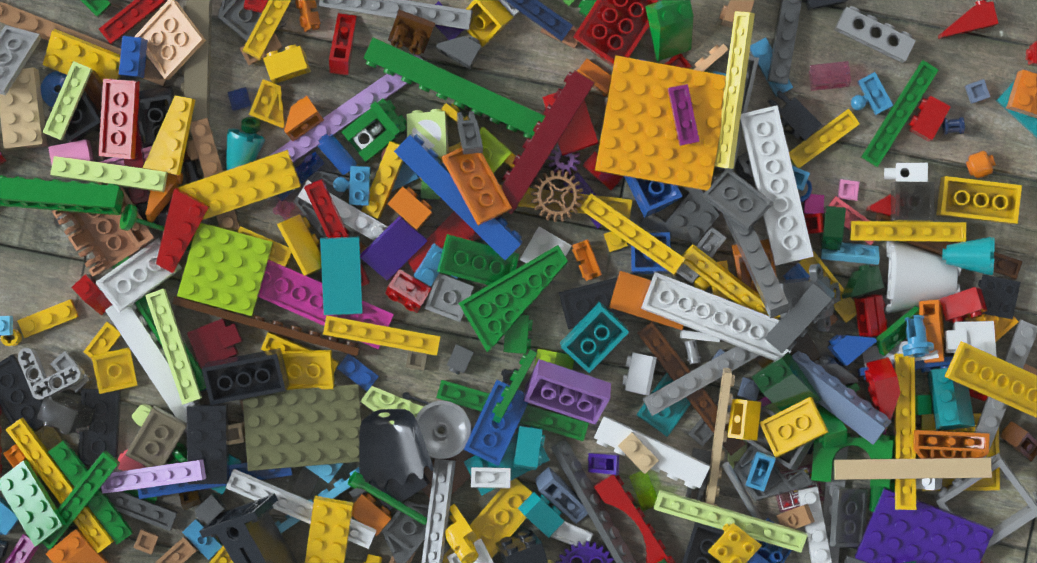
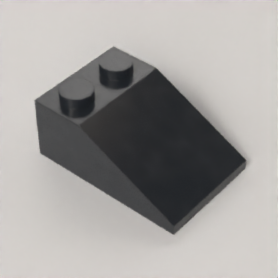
(152, 111)

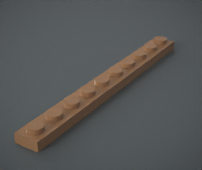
(26, 21)

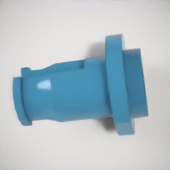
(916, 338)

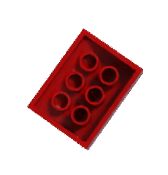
(614, 28)

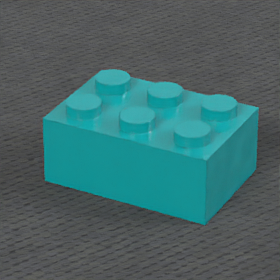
(594, 337)

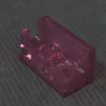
(829, 76)

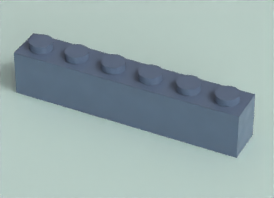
(843, 401)

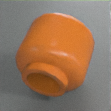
(980, 164)

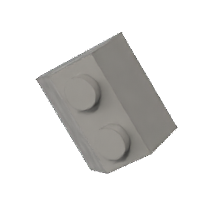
(639, 373)

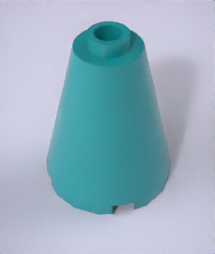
(242, 147)
(972, 255)

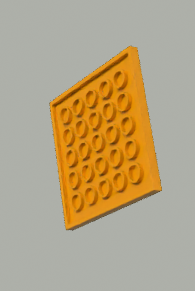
(641, 130)

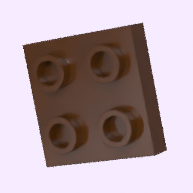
(411, 32)

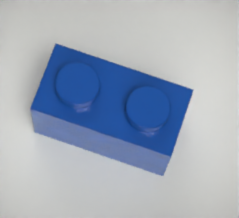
(133, 57)

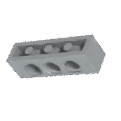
(846, 27)

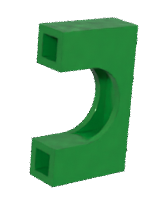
(824, 458)

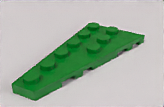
(504, 301)

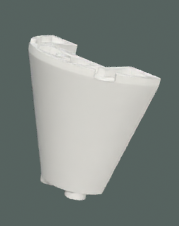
(916, 277)

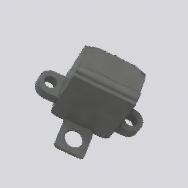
(796, 288)

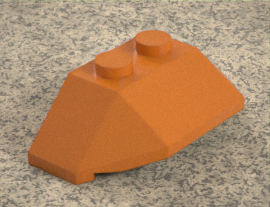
(950, 444)

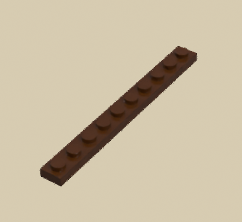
(275, 326)

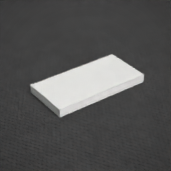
(134, 277)

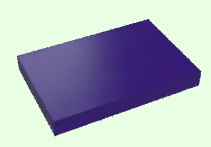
(393, 248)

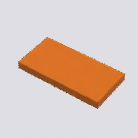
(477, 185)
(630, 295)

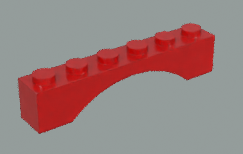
(612, 493)

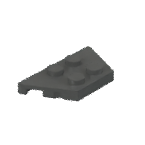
(240, 19)
(405, 533)

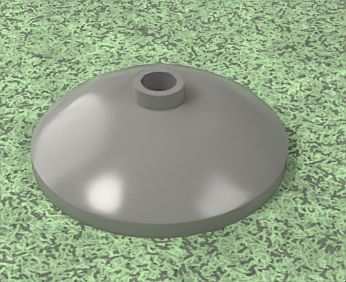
(454, 422)

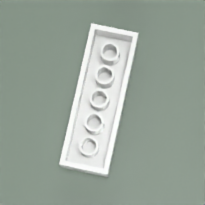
(671, 460)

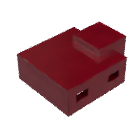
(214, 341)

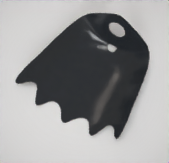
(391, 449)

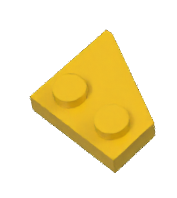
(268, 104)

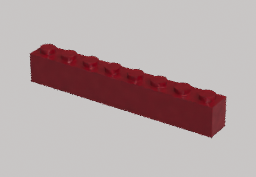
(546, 137)

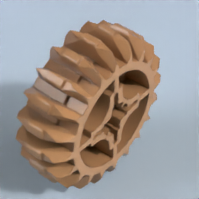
(566, 210)

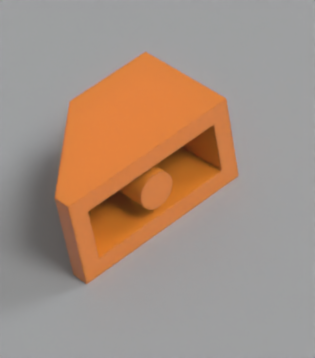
(302, 118)

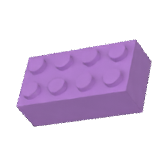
(567, 392)

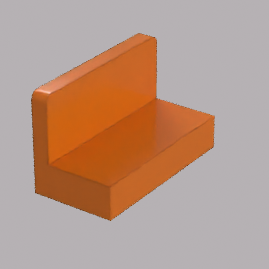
(599, 76)

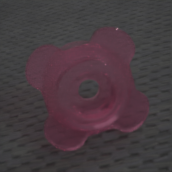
(284, 213)

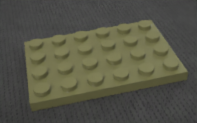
(302, 428)

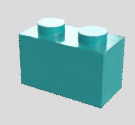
(528, 448)
(541, 514)

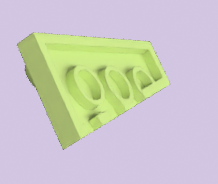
(378, 399)

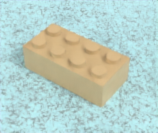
(23, 112)

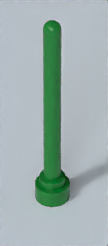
(357, 481)

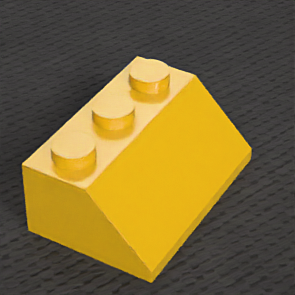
(302, 243)

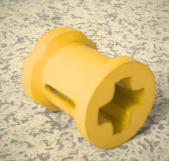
(7, 342)

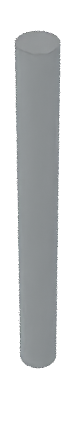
(741, 490)

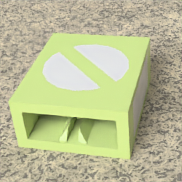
(431, 128)

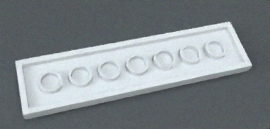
(776, 181)
(711, 315)

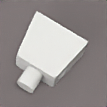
(917, 172)

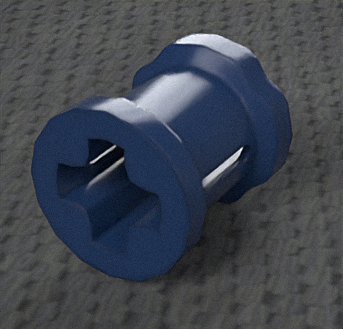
(953, 125)

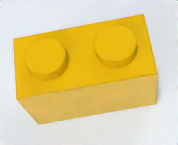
(744, 419)

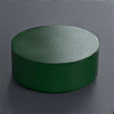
(250, 125)

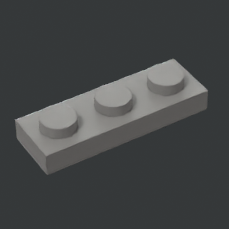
(709, 245)

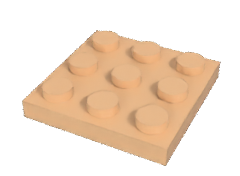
(170, 38)

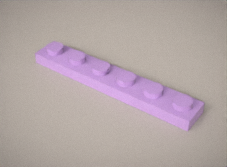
(155, 476)

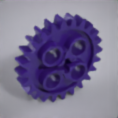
(585, 553)

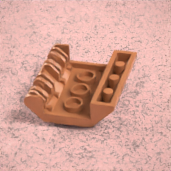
(104, 236)

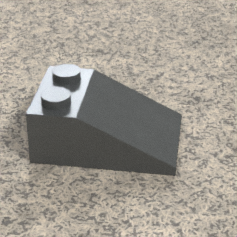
(791, 459)

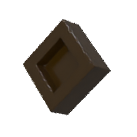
(190, 499)

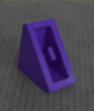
(603, 463)

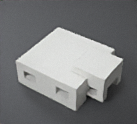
(977, 334)

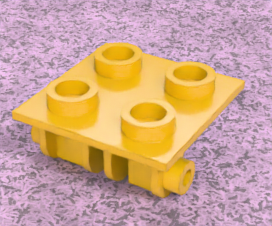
(734, 545)

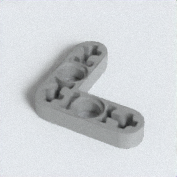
(44, 381)

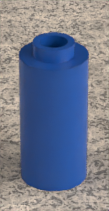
(336, 153)

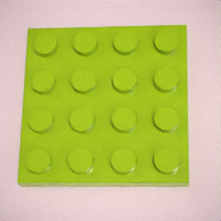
(225, 269)

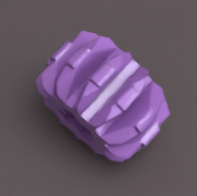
(561, 166)

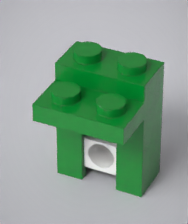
(381, 111)

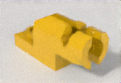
(461, 537)

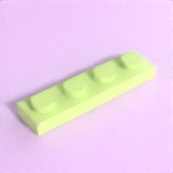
(67, 100)

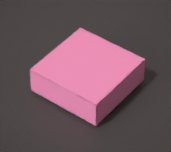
(848, 190)

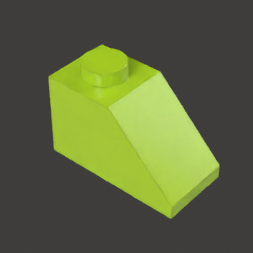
(556, 358)

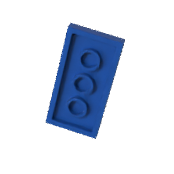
(492, 438)

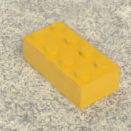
(979, 200)

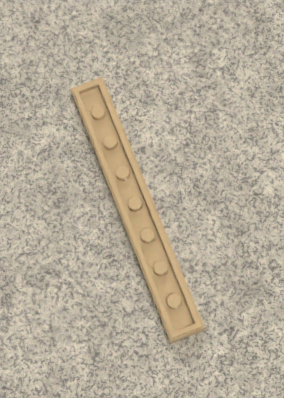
(912, 468)

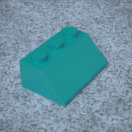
(949, 402)

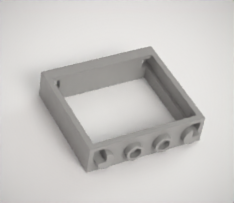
(1011, 523)

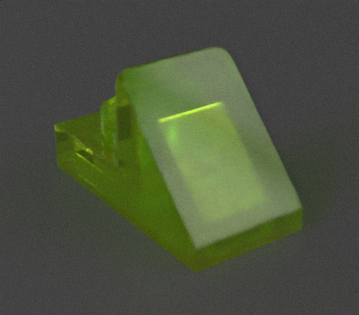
(643, 489)

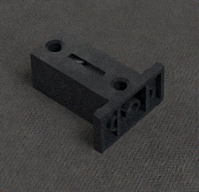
(250, 533)

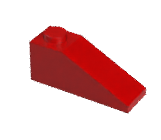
(976, 18)
(342, 44)

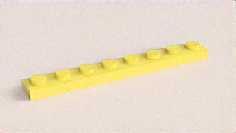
(734, 88)

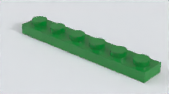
(899, 113)
(83, 493)
(100, 503)

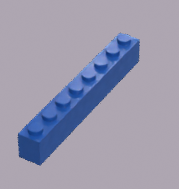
(437, 177)

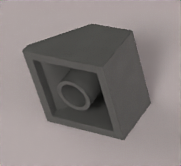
(461, 50)

